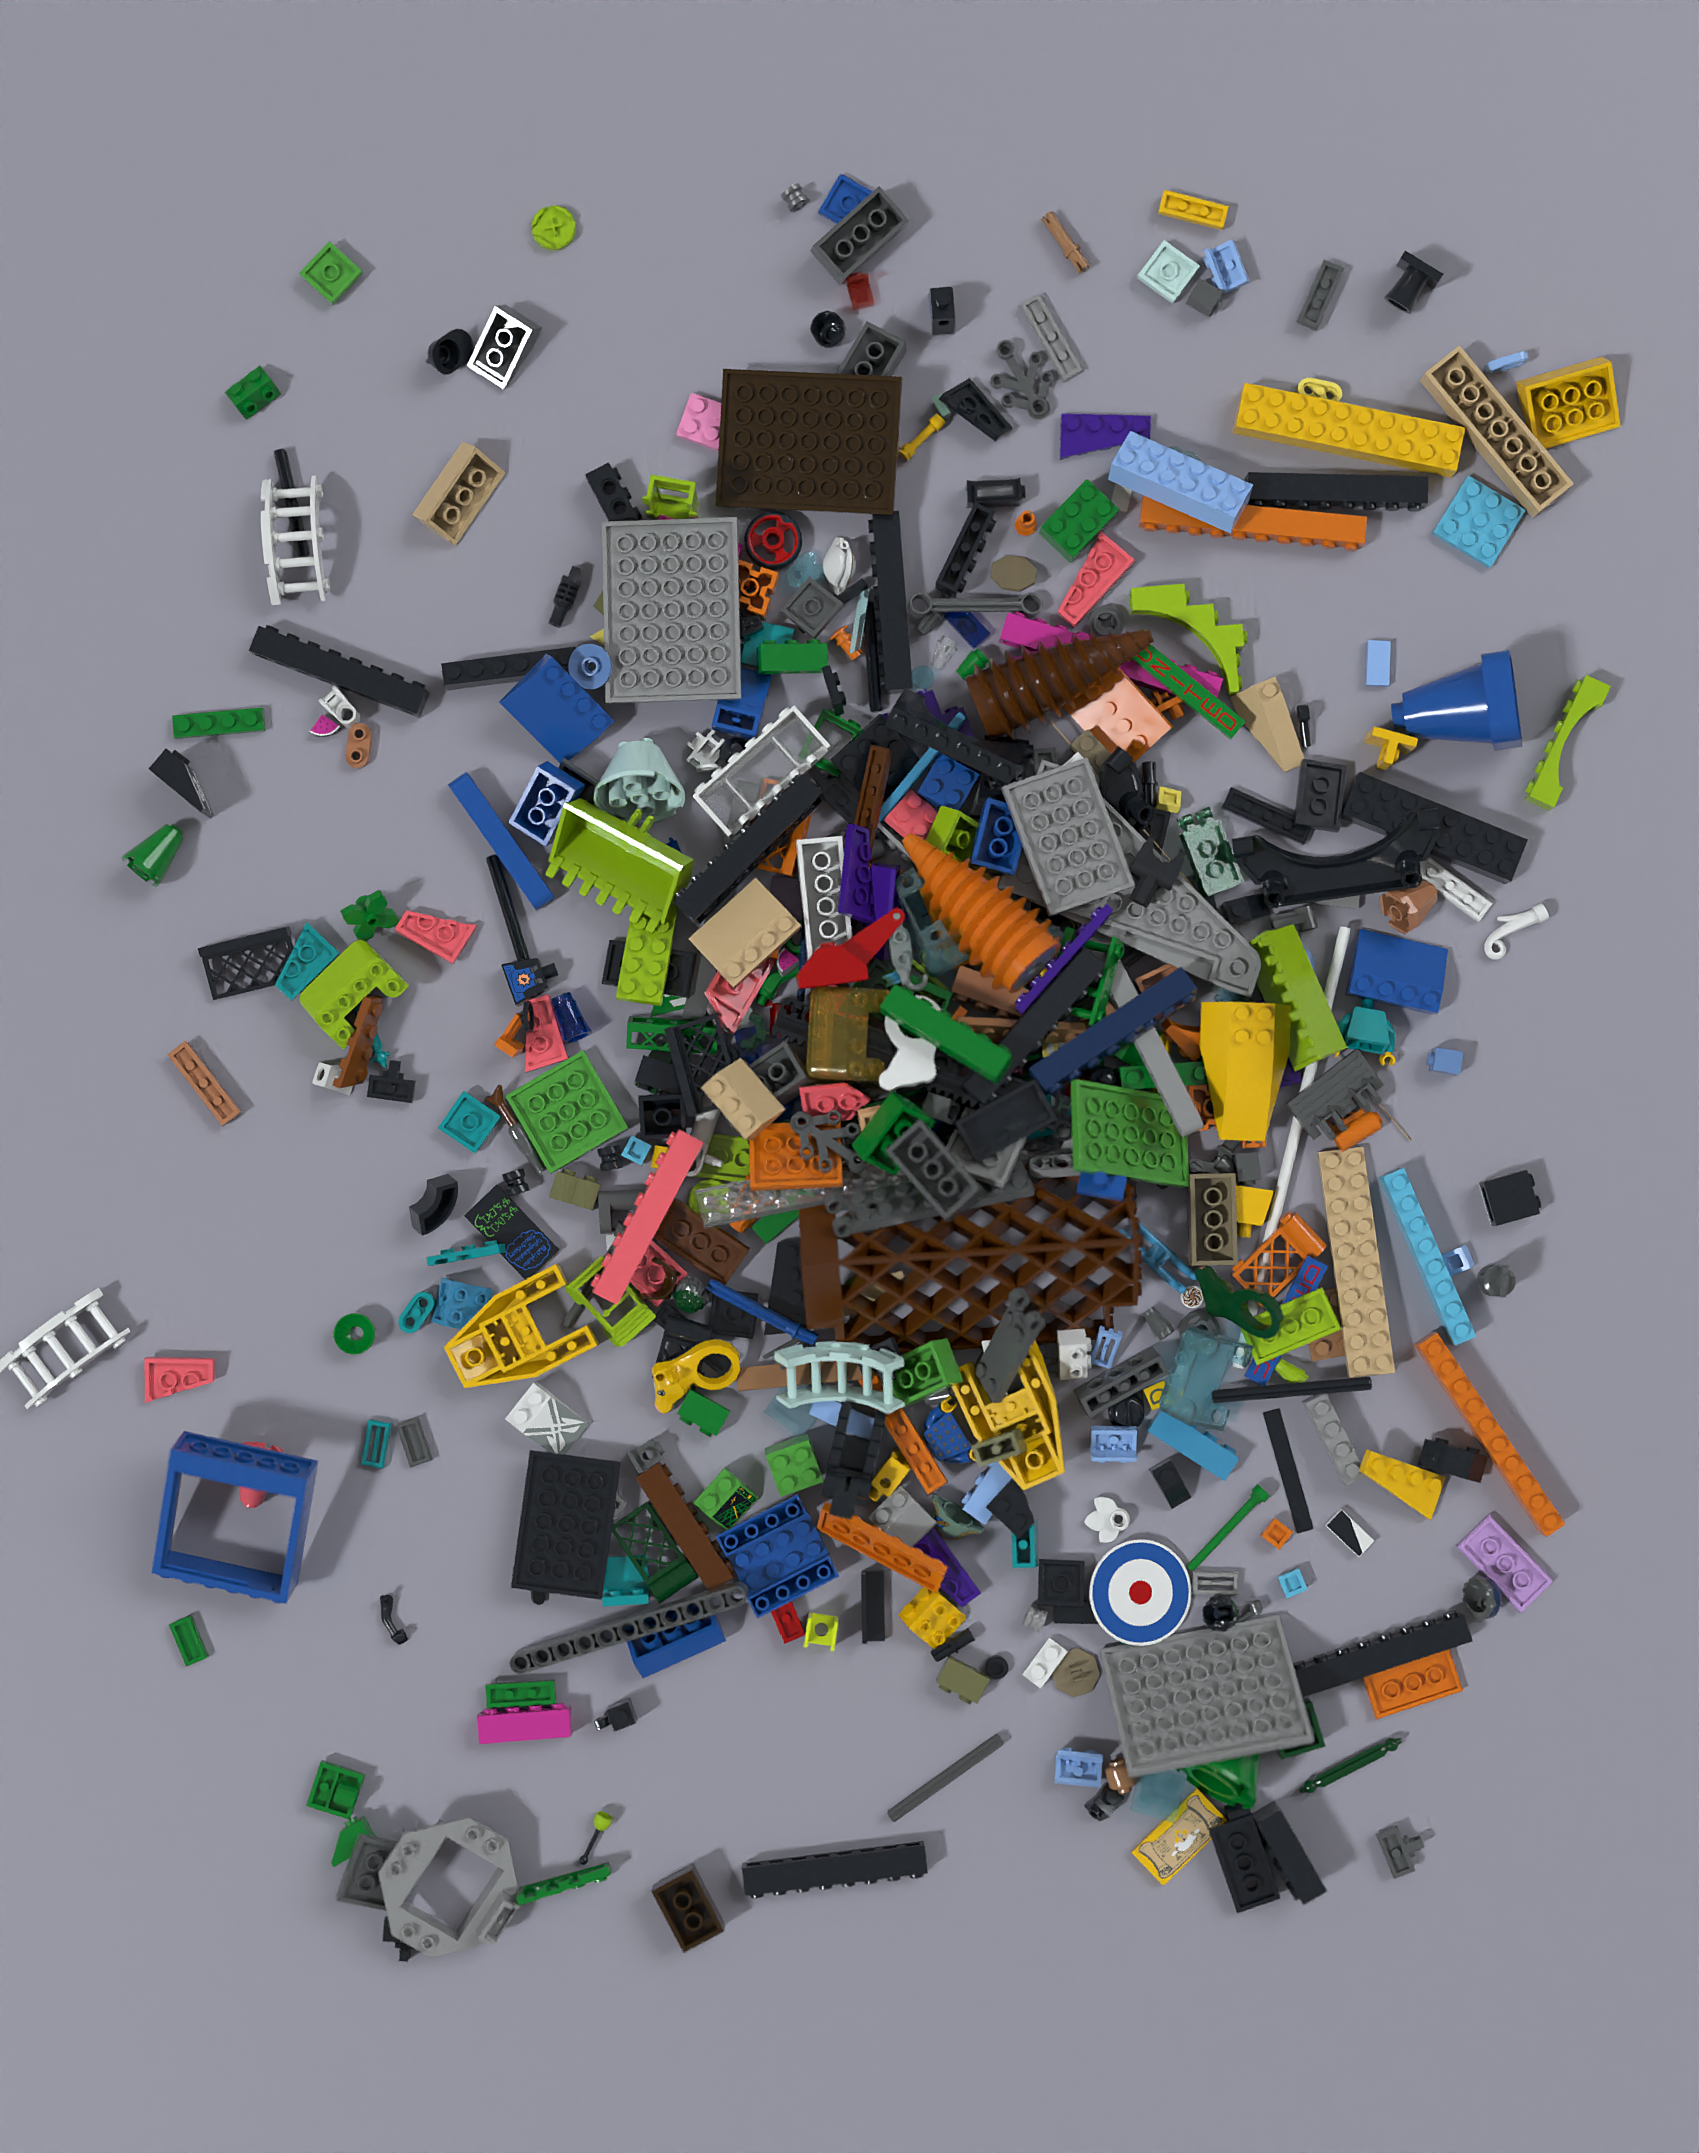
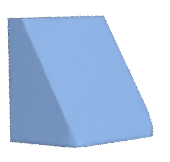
(1458, 1260)

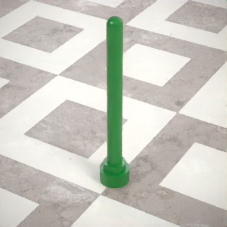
(1257, 1496)

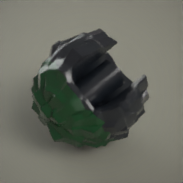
(1220, 1613)

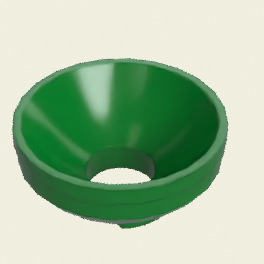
(346, 1342)

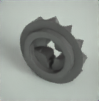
(1103, 613)

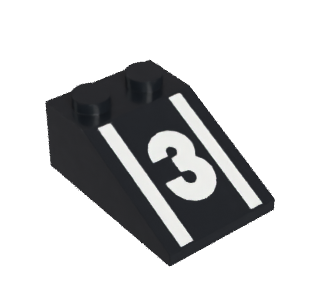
(177, 774)

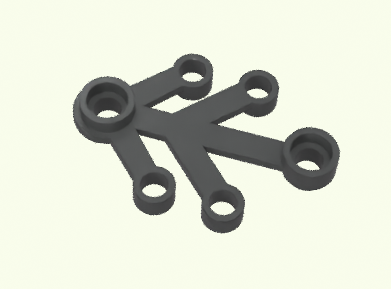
(1024, 383)
(826, 1139)

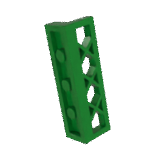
(657, 1025)

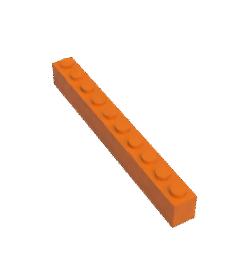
(1264, 525)
(1489, 1434)

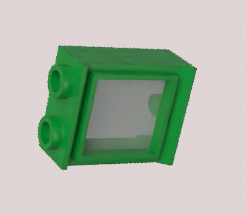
(837, 734)

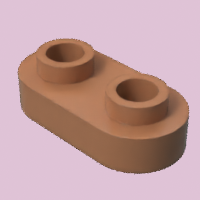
(358, 745)

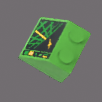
(726, 1499)

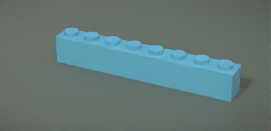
(1427, 1256)

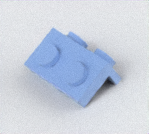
(1226, 267)
(1113, 1443)
(1078, 1767)

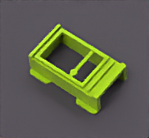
(670, 505)
(627, 1326)

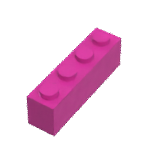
(524, 1724)

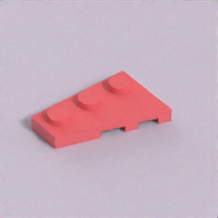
(436, 935)
(174, 1374)

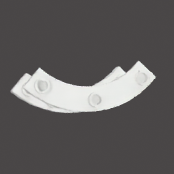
(271, 538)
(47, 1334)

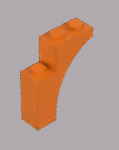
(1185, 1036)

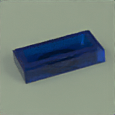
(968, 627)

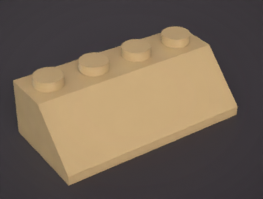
(458, 493)

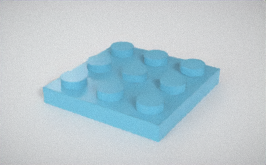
(1478, 521)

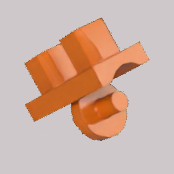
(1173, 706)

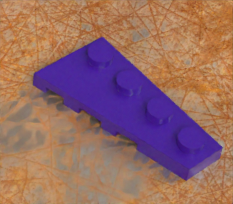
(1098, 432)

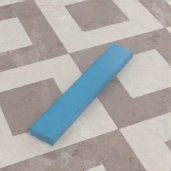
(917, 772)

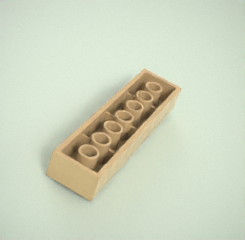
(1496, 431)

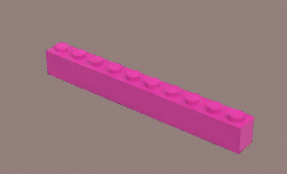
(1026, 632)

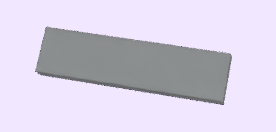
(1051, 338)

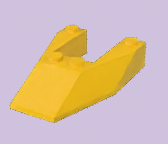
(505, 1341)
(1030, 1408)

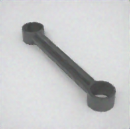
(974, 605)

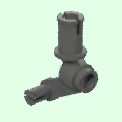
(1221, 1163)

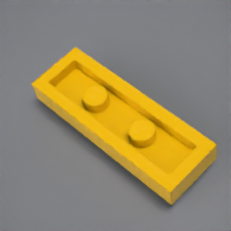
(1193, 210)

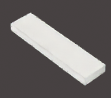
(1454, 889)

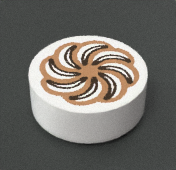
(1192, 1297)

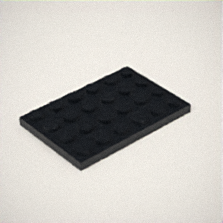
(566, 1524)

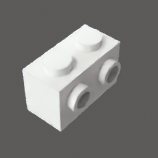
(1073, 1354)

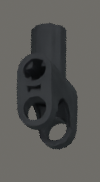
(1153, 873)

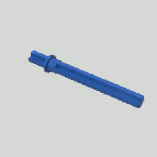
(760, 1311)

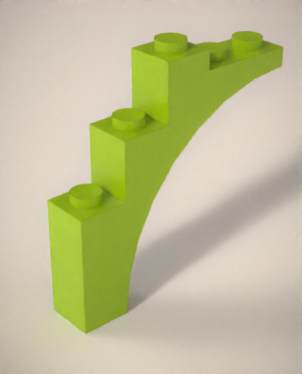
(1222, 640)

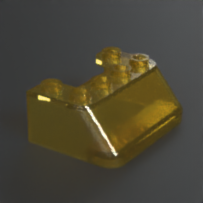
(840, 1033)

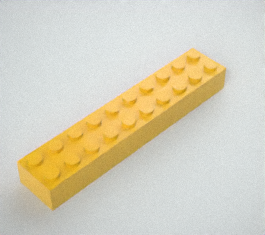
(1348, 430)

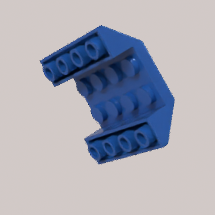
(778, 1555)

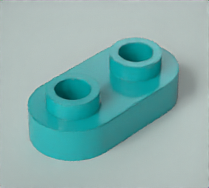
(417, 1312)

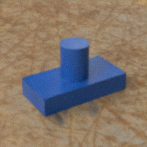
(1102, 1186)

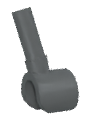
(1255, 1609)

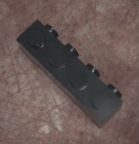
(965, 549)

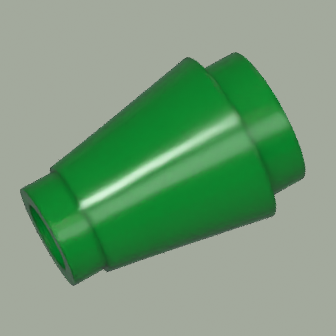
(967, 665)

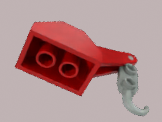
(849, 961)

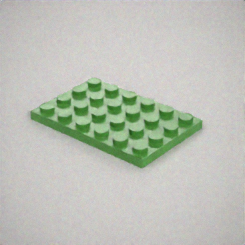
(1126, 1135)

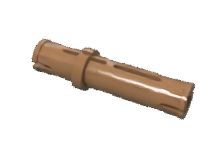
(1070, 249)

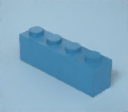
(1194, 1444)

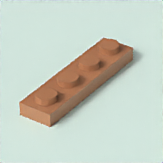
(204, 1083)

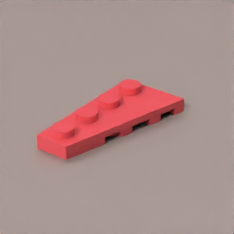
(1099, 573)

